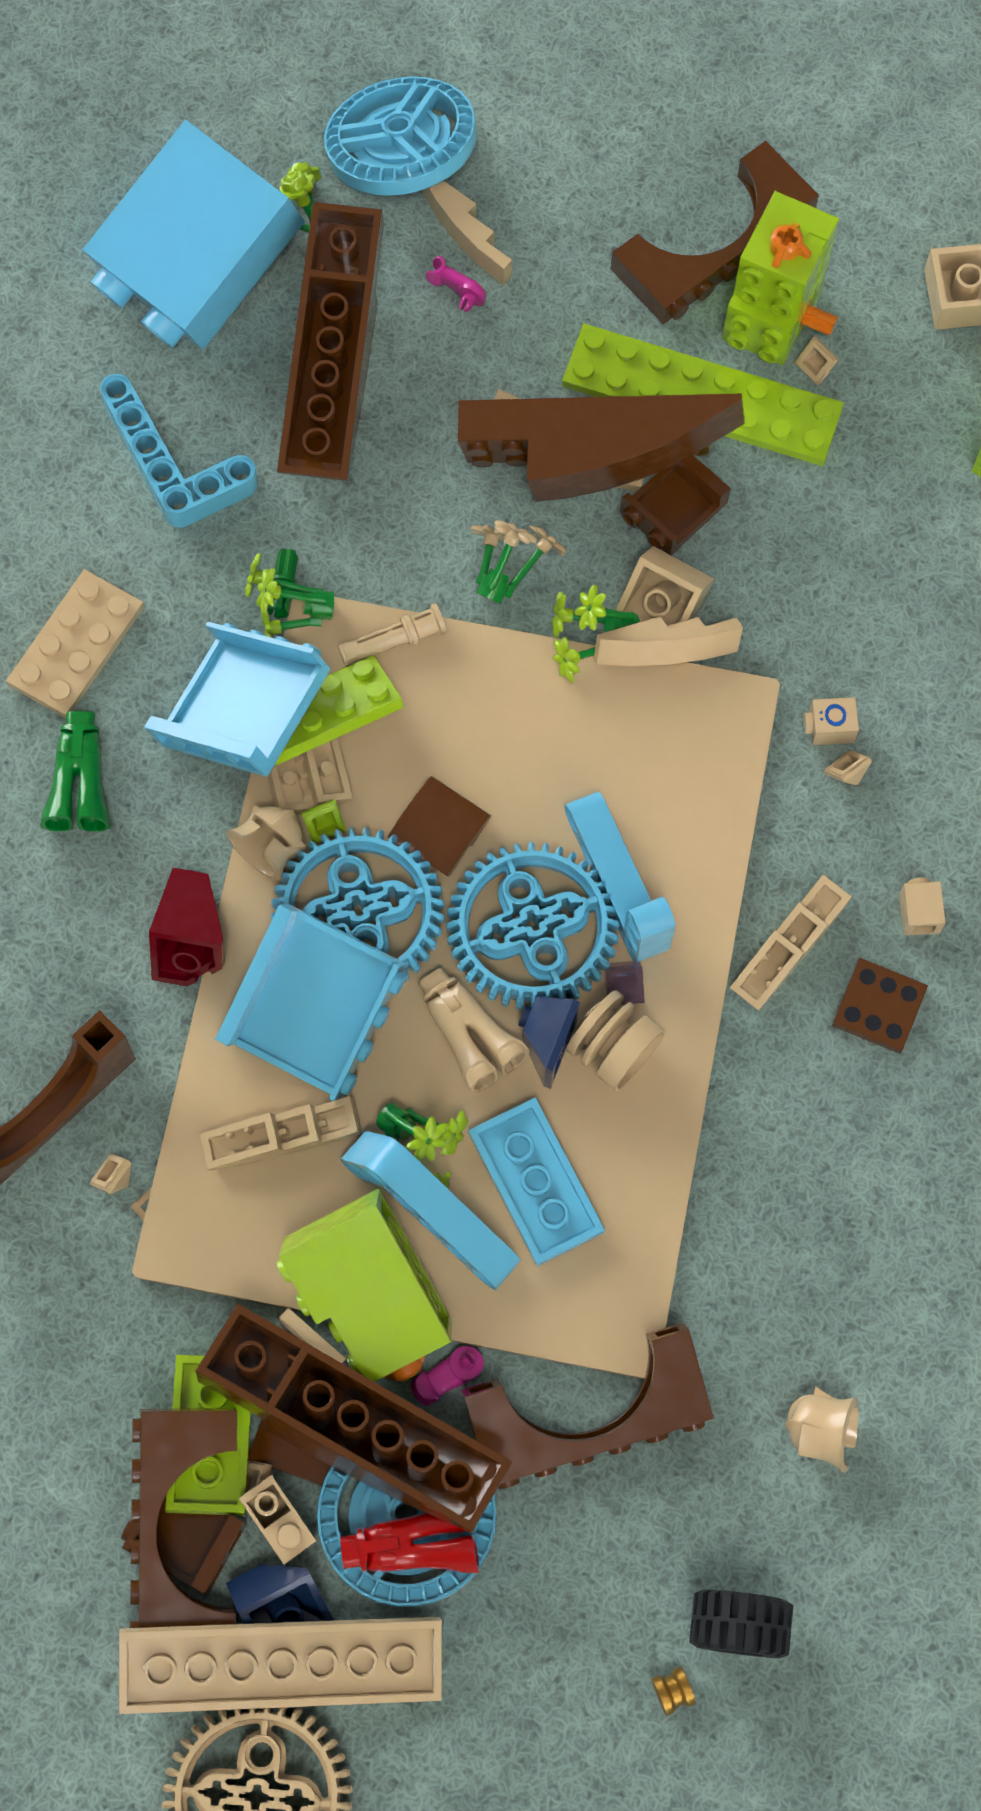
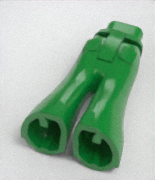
(77, 755)

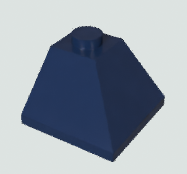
(548, 1032)
(278, 1596)

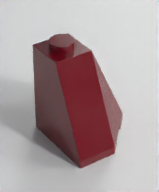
(186, 930)

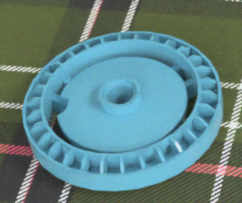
(398, 137)
(372, 1507)

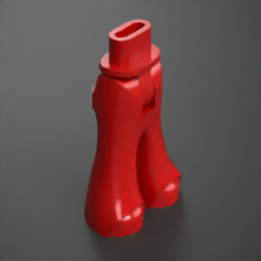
(392, 1547)

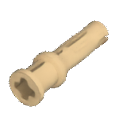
(408, 630)

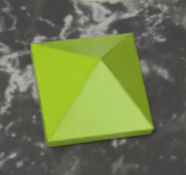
(323, 820)

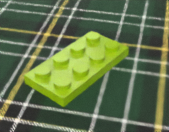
(343, 705)
(217, 1480)

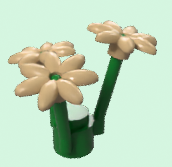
(494, 583)

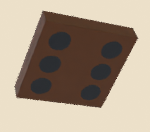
(880, 1005)

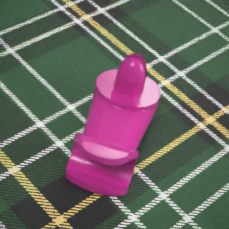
(467, 288)
(455, 1370)

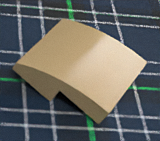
(311, 779)

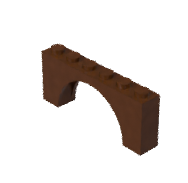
(674, 281)
(94, 1061)
(667, 1401)
(169, 1445)

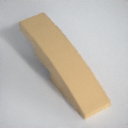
(459, 219)
(659, 644)
(790, 942)
(280, 1134)

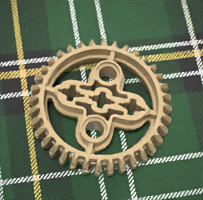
(265, 1719)

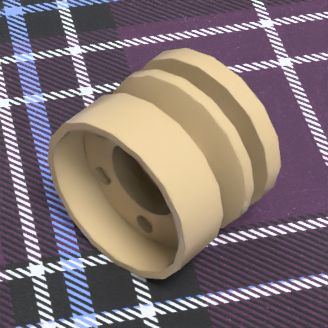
(615, 1040)

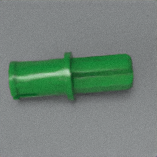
(284, 570)

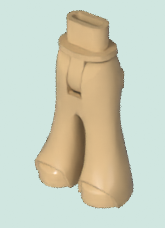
(458, 1012)

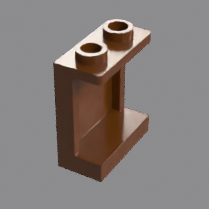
(675, 503)
(192, 1545)

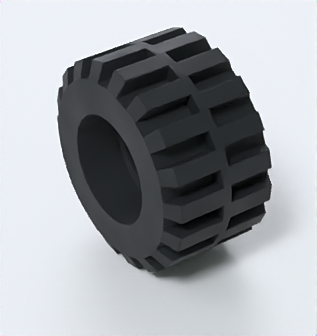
(741, 1623)

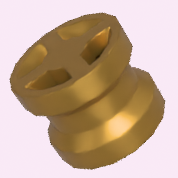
(673, 1691)

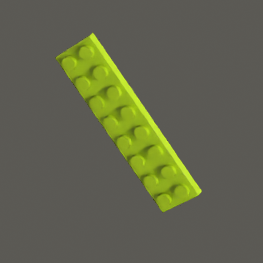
(775, 413)

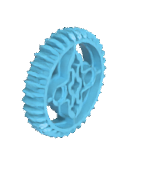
(376, 902)
(543, 913)

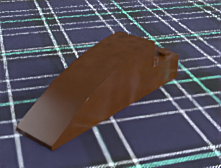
(332, 341)
(593, 441)
(351, 1421)

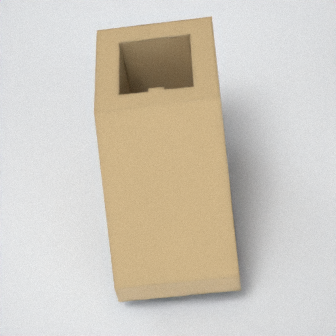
(277, 1519)

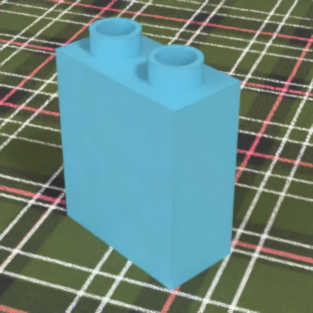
(191, 238)

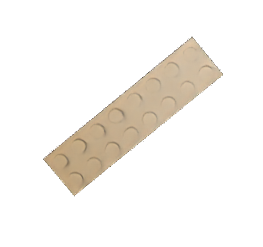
(279, 1665)

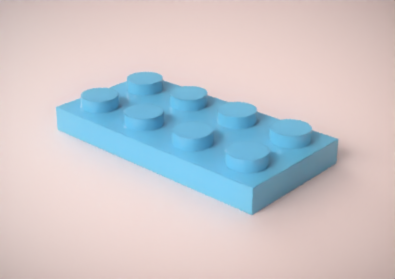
(536, 1182)

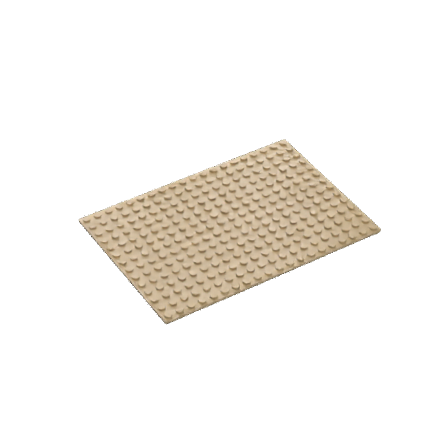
(493, 720)

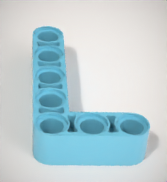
(160, 463)
(644, 924)
(391, 1166)

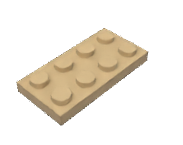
(75, 643)

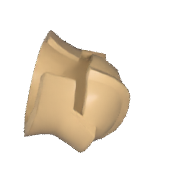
(268, 839)
(823, 1427)

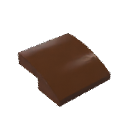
(440, 825)
(285, 1457)

